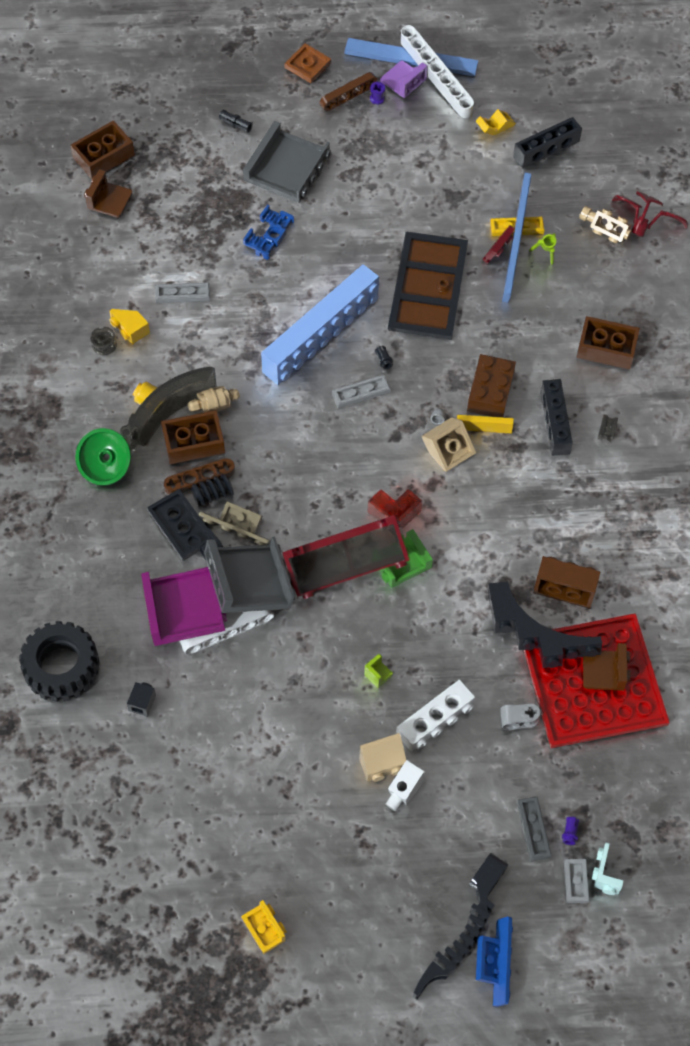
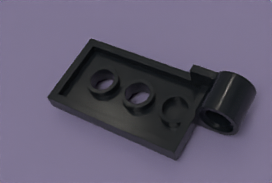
(186, 542)

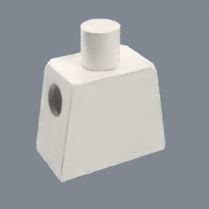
(408, 777)

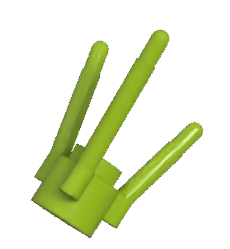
(548, 244)

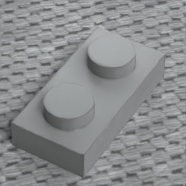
(576, 881)

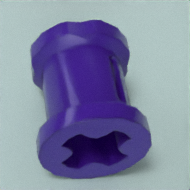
(377, 96)

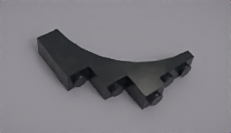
(530, 634)

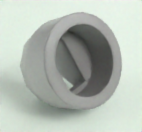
(438, 416)

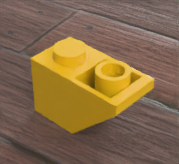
(130, 323)

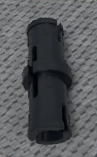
(235, 121)

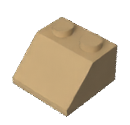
(449, 443)
(382, 757)

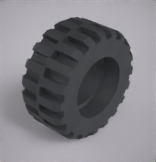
(53, 638)

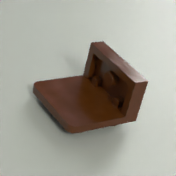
(106, 197)
(607, 670)

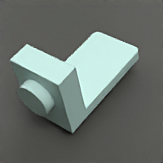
(607, 884)

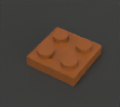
(307, 63)

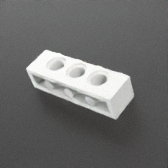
(455, 694)

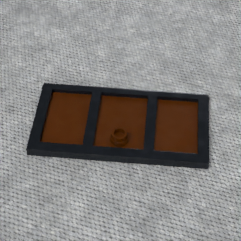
(428, 285)

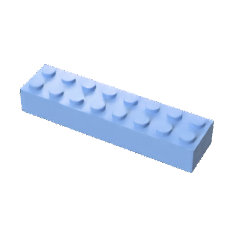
(320, 325)

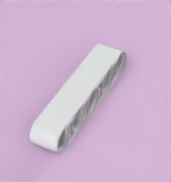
(237, 623)

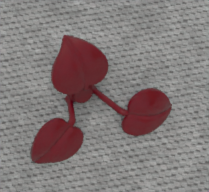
(641, 224)

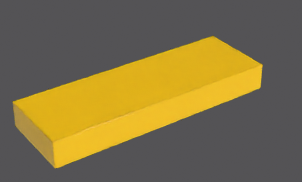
(531, 225)
(487, 424)

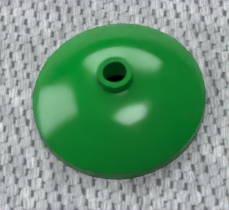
(91, 456)

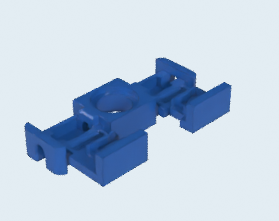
(277, 223)

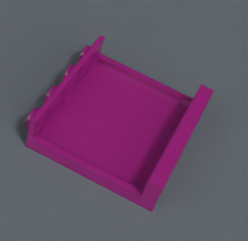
(182, 606)

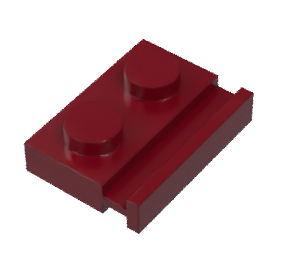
(497, 248)

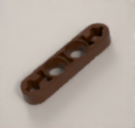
(347, 91)
(198, 474)

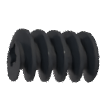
(212, 489)

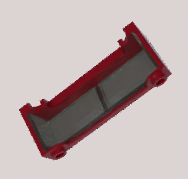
(347, 556)

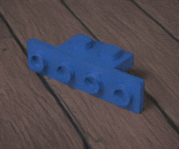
(495, 961)

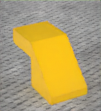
(497, 123)

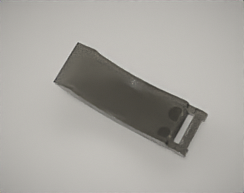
(164, 402)

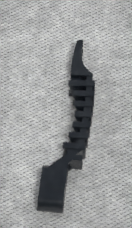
(483, 883)

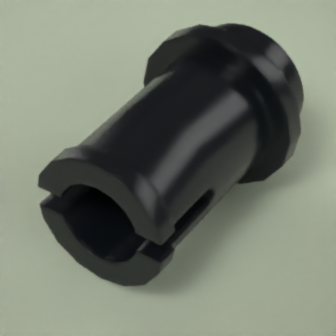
(385, 360)

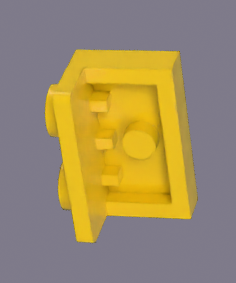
(264, 927)

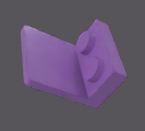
(404, 78)

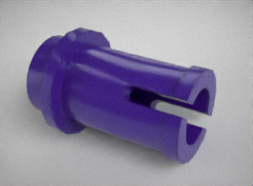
(570, 835)

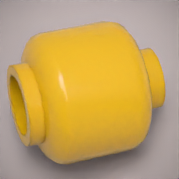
(142, 391)

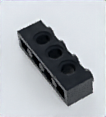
(547, 142)
(556, 417)

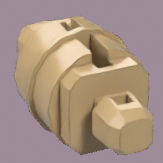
(213, 399)

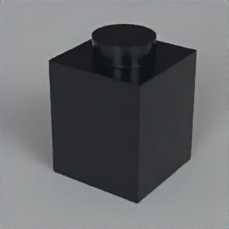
(141, 698)

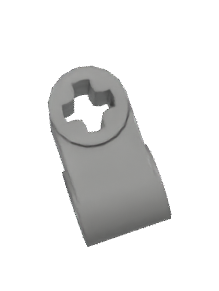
(517, 716)

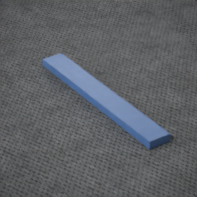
(396, 54)
(516, 237)

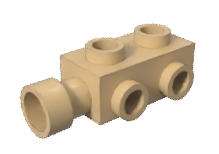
(610, 228)

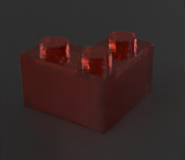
(406, 506)

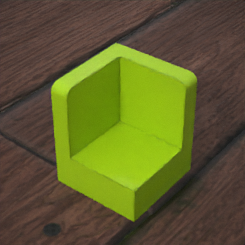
(377, 671)

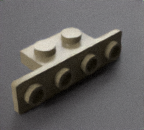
(240, 520)

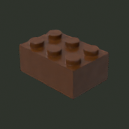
(102, 149)
(608, 342)
(491, 386)
(193, 437)
(566, 582)

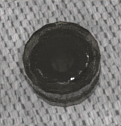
(103, 341)
(607, 428)

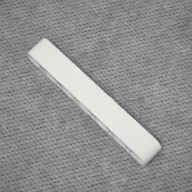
(420, 51)

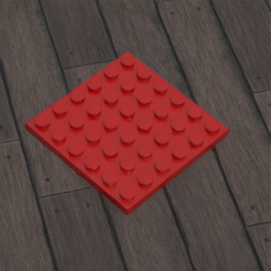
(583, 714)

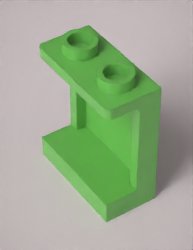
(418, 564)

